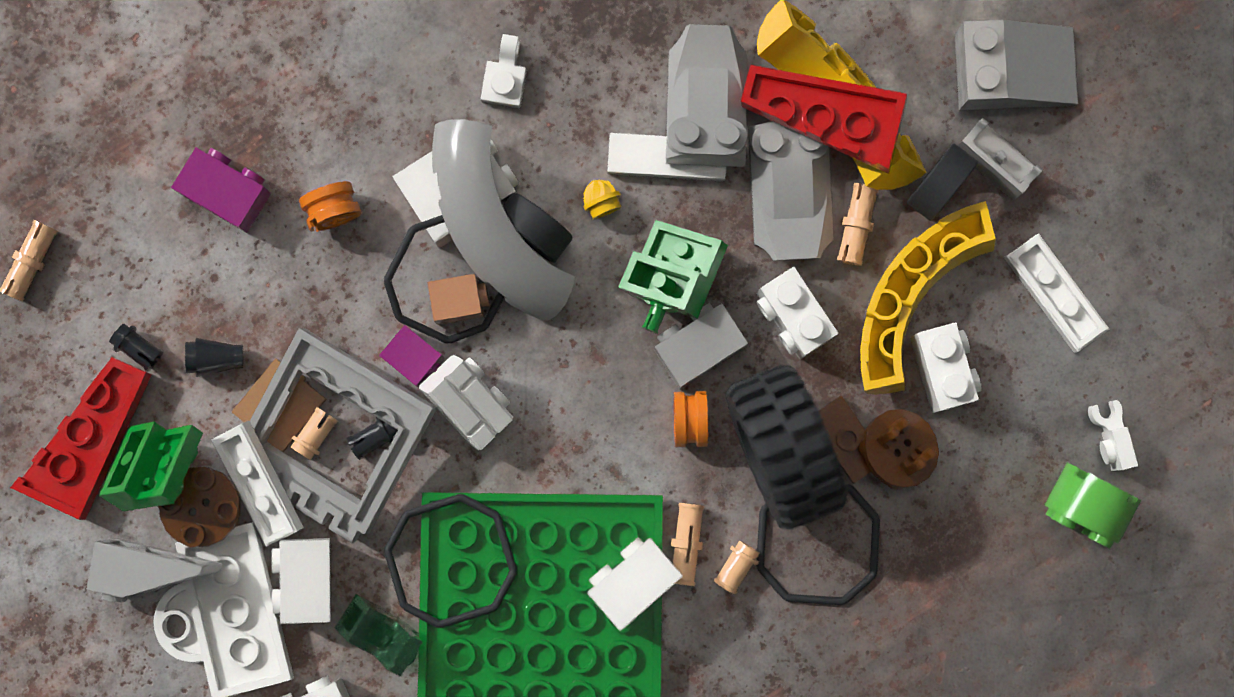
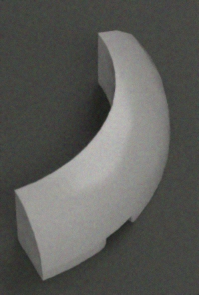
(482, 226)

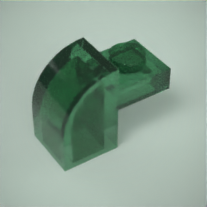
(380, 634)

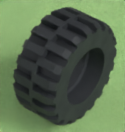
(787, 446)

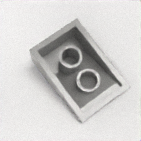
(1015, 65)

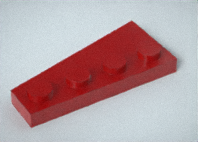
(836, 113)
(80, 453)

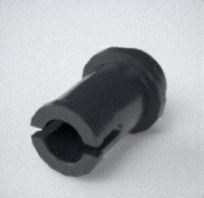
(135, 346)
(371, 438)

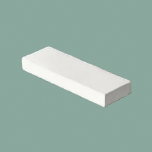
(647, 157)
(1056, 293)
(257, 483)

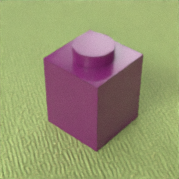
(412, 356)

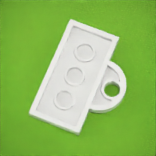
(228, 617)

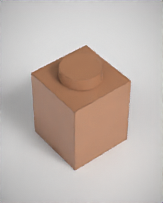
(457, 299)

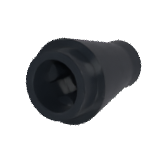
(211, 357)

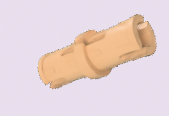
(857, 224)
(28, 260)
(687, 542)

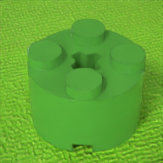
(1091, 503)

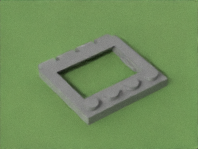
(367, 390)

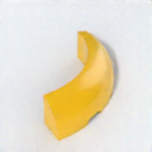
(793, 46)
(907, 281)

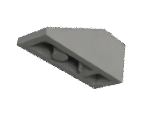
(132, 569)

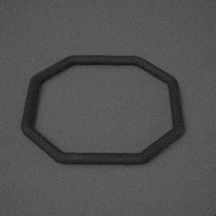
(414, 324)
(396, 578)
(822, 599)

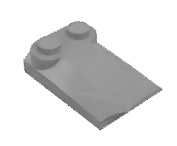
(705, 98)
(789, 192)

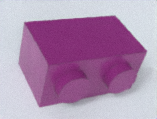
(221, 189)

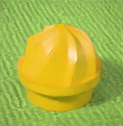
(601, 199)

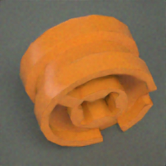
(330, 206)
(690, 419)

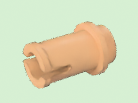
(311, 436)
(737, 566)

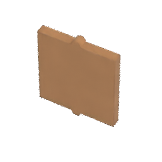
(295, 414)

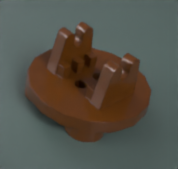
(886, 435)
(210, 522)

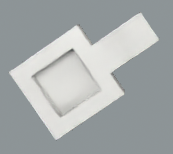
(504, 80)
(1116, 443)

